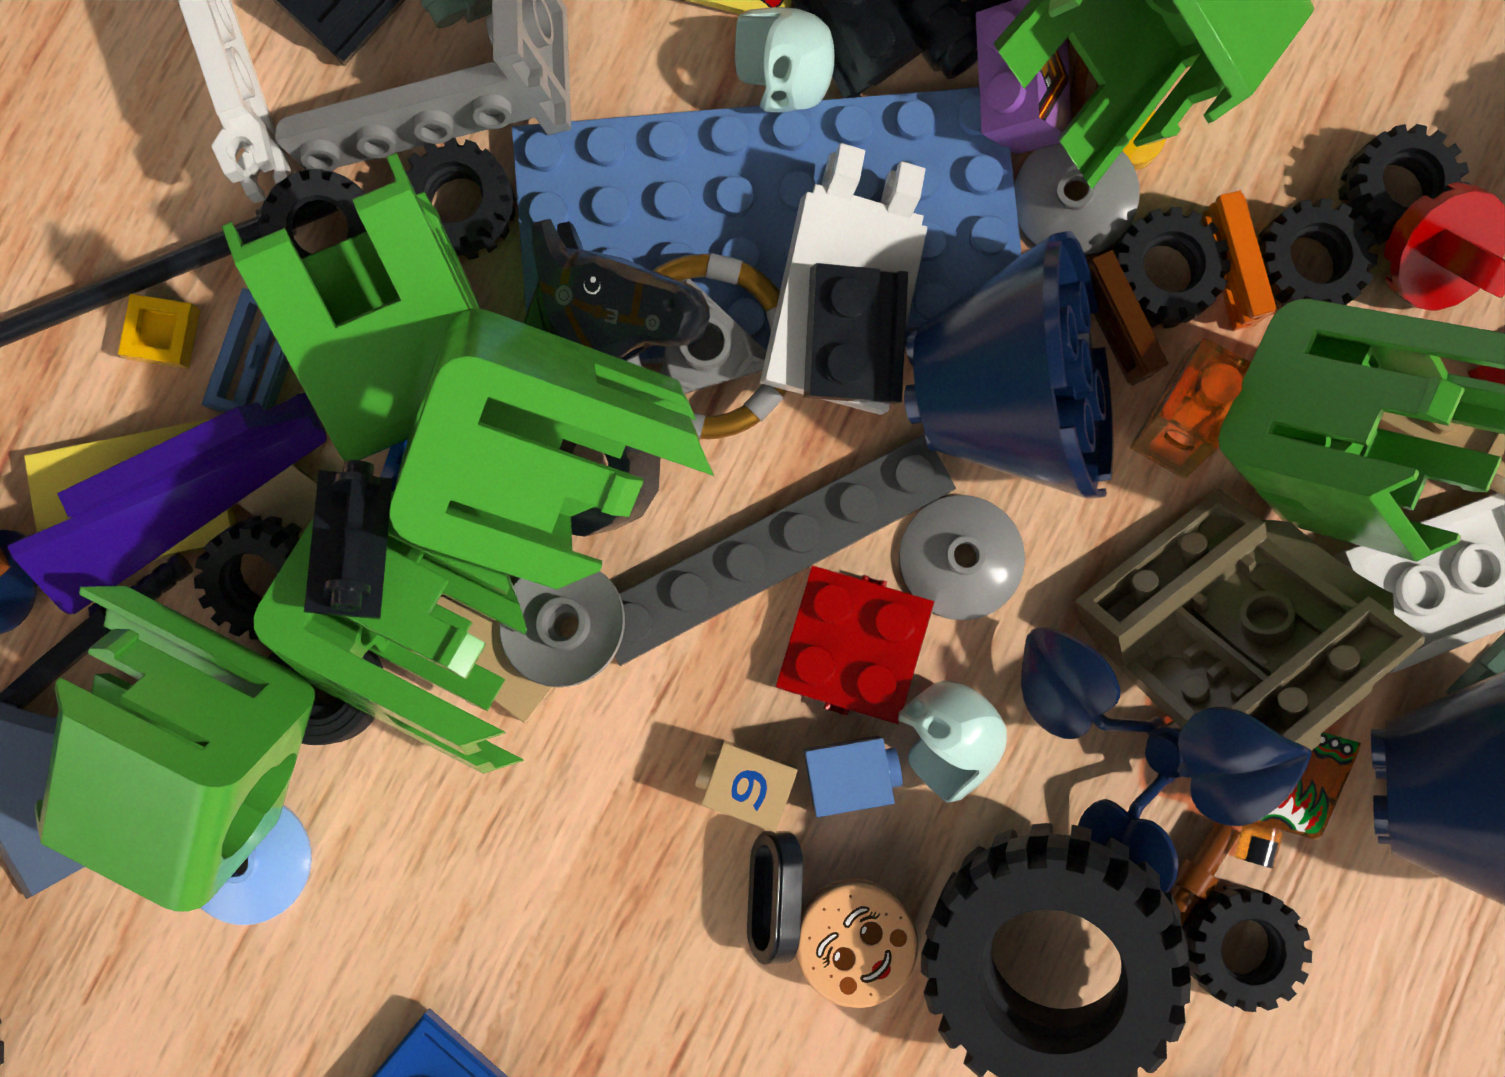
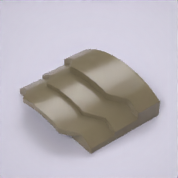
(1246, 622)

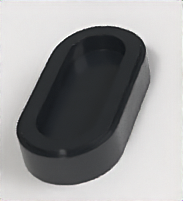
(775, 897)

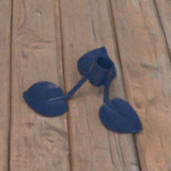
(1233, 760)

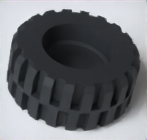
(1072, 876)

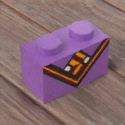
(1009, 112)

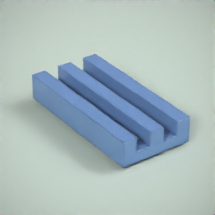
(229, 357)

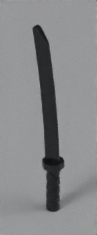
(77, 643)

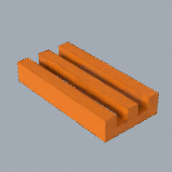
(1248, 288)

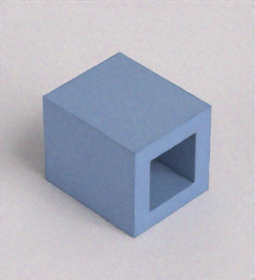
(852, 775)

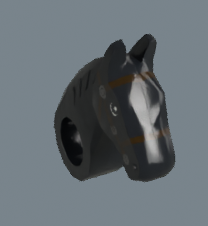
(619, 312)

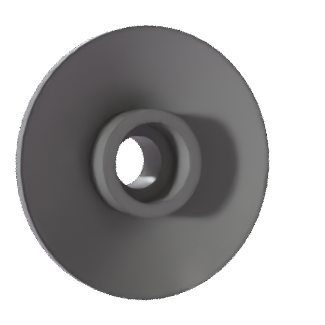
(1094, 220)
(930, 565)
(543, 651)

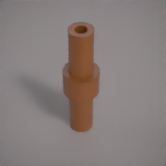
(1196, 877)

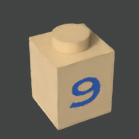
(746, 784)

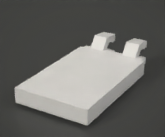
(234, 96)
(844, 231)
(1452, 593)

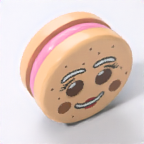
(856, 942)

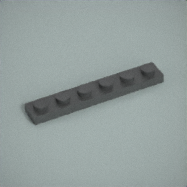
(780, 546)

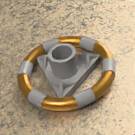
(725, 348)

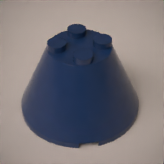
(1015, 374)
(1447, 786)

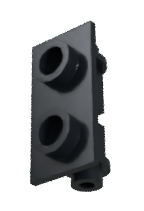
(349, 542)

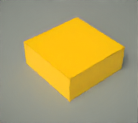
(159, 331)

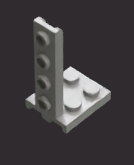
(520, 84)

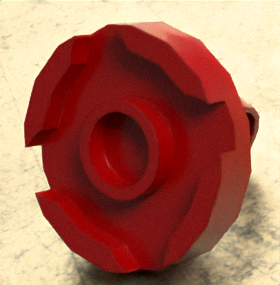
(1448, 248)

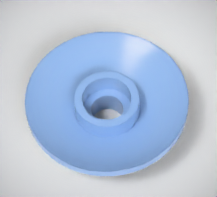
(272, 879)

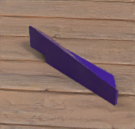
(163, 496)

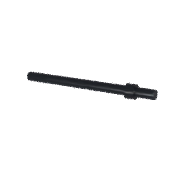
(143, 276)

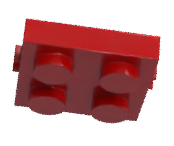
(855, 644)

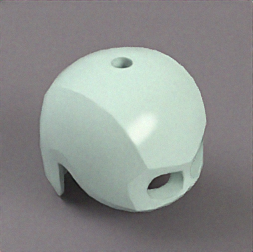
(787, 54)
(958, 738)

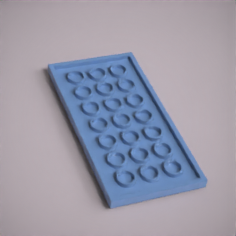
(737, 179)

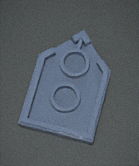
(24, 767)

